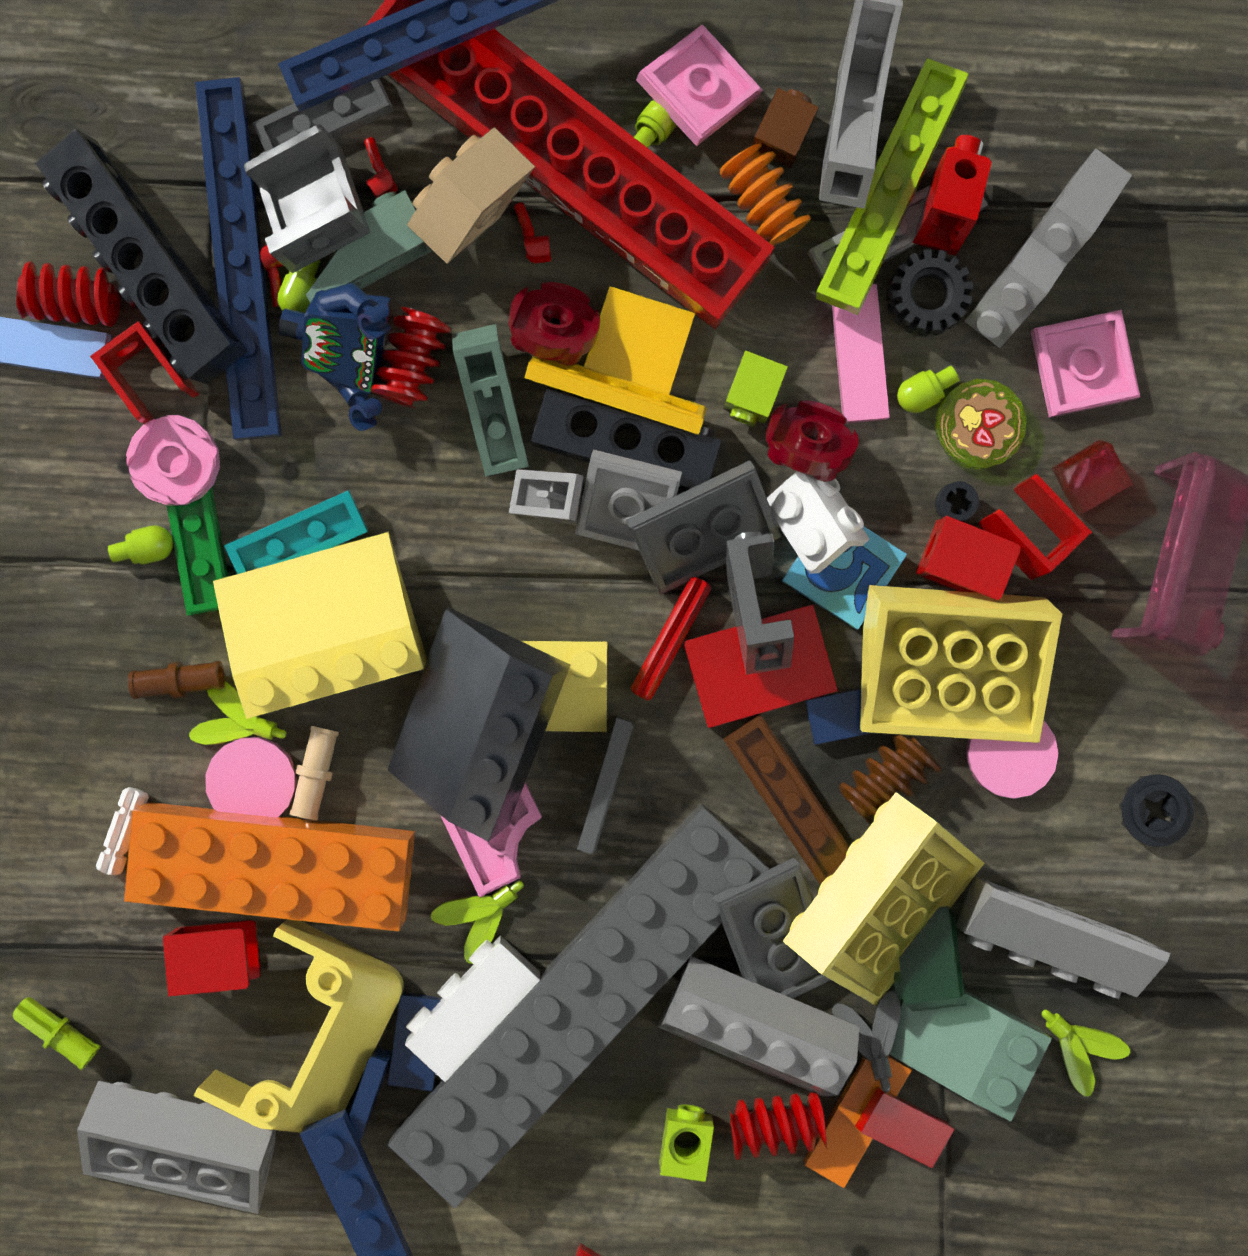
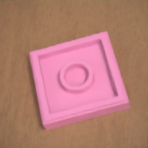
(699, 84)
(1085, 363)

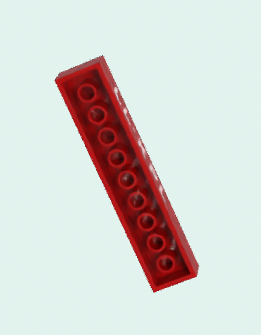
(592, 169)

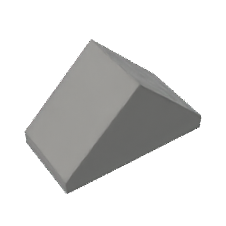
(547, 496)

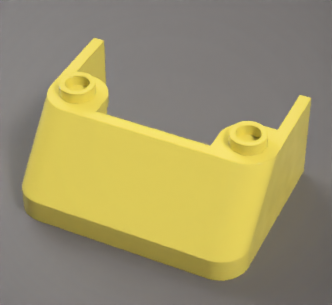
(361, 1003)

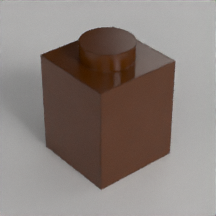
(786, 125)

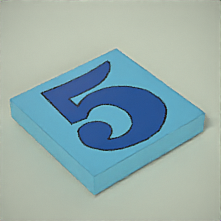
(846, 581)

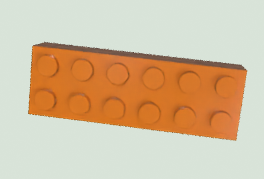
(269, 866)

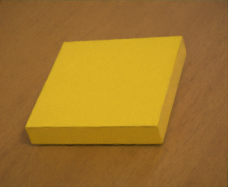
(640, 340)

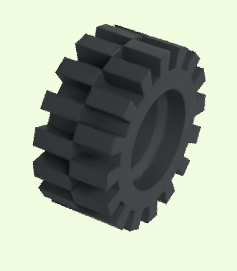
(937, 267)

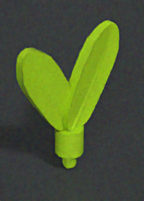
(235, 726)
(483, 910)
(1074, 1044)

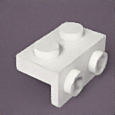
(816, 520)

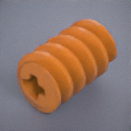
(763, 195)

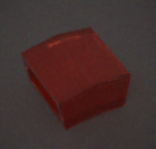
(1091, 476)

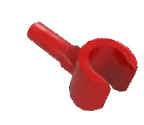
(382, 181)
(536, 247)
(271, 266)

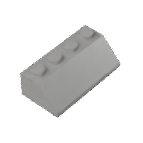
(1058, 938)
(762, 1028)
(174, 1147)

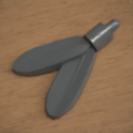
(876, 1044)

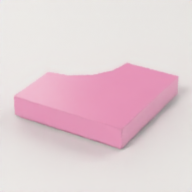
(495, 862)

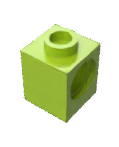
(754, 389)
(686, 1162)

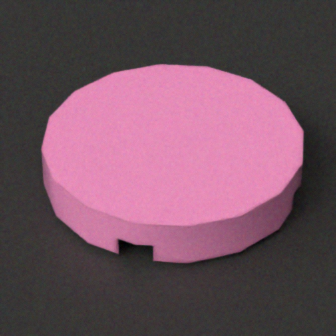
(173, 460)
(1013, 767)
(251, 778)

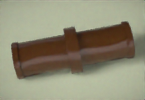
(176, 679)

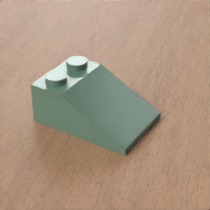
(973, 1051)

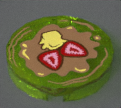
(980, 424)

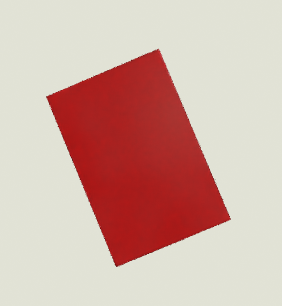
(732, 695)

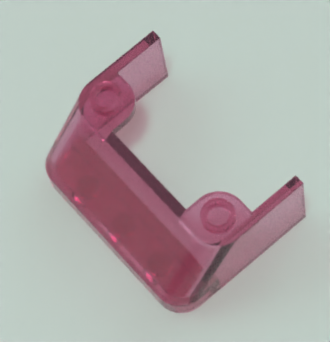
(1194, 558)

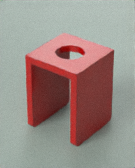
(110, 358)
(1053, 513)
(968, 558)
(211, 957)

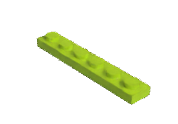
(892, 186)

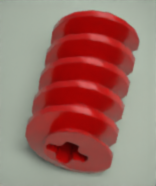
(67, 296)
(410, 358)
(777, 1125)

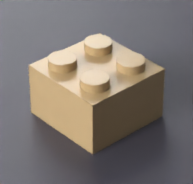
(468, 193)

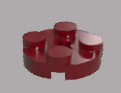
(560, 343)
(821, 457)

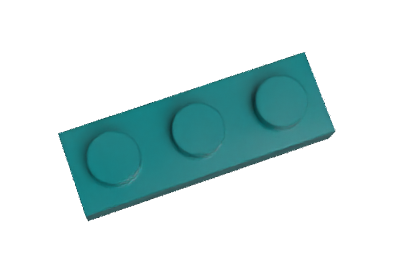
(299, 534)

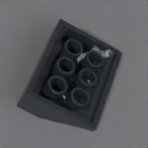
(476, 723)

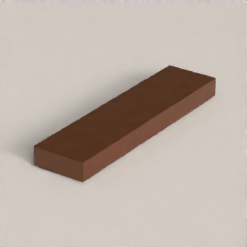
(788, 797)

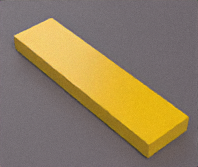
(618, 393)

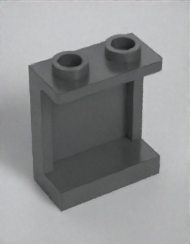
(308, 198)
(762, 645)

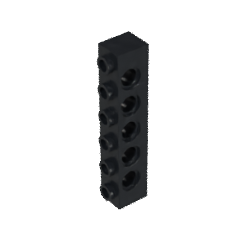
(68, 172)

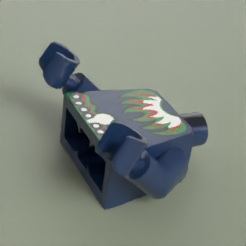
(343, 344)

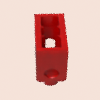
(954, 196)

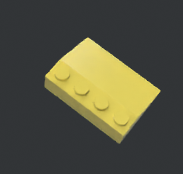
(318, 625)
(956, 664)
(881, 898)

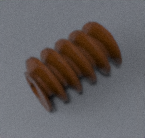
(888, 777)

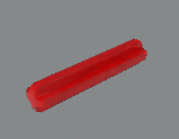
(670, 638)

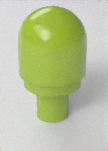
(653, 125)
(296, 286)
(925, 389)
(143, 546)

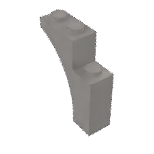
(859, 102)
(1049, 248)

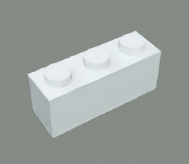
(471, 1007)

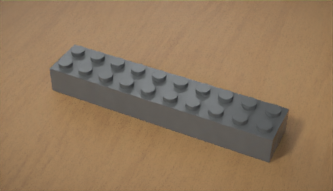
(575, 1007)

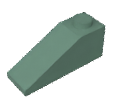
(379, 252)
(489, 399)

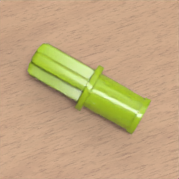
(55, 1032)

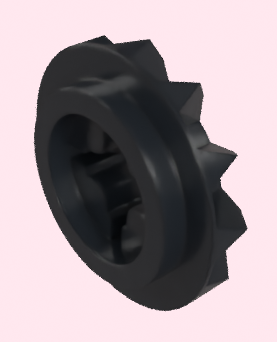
(1177, 807)

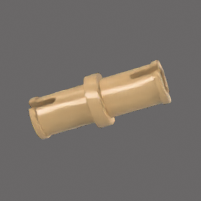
(314, 773)

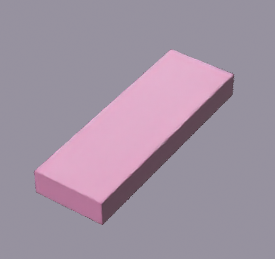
(861, 362)

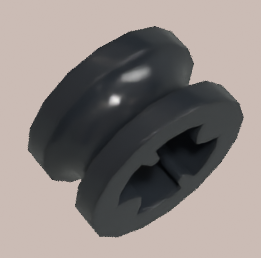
(969, 496)

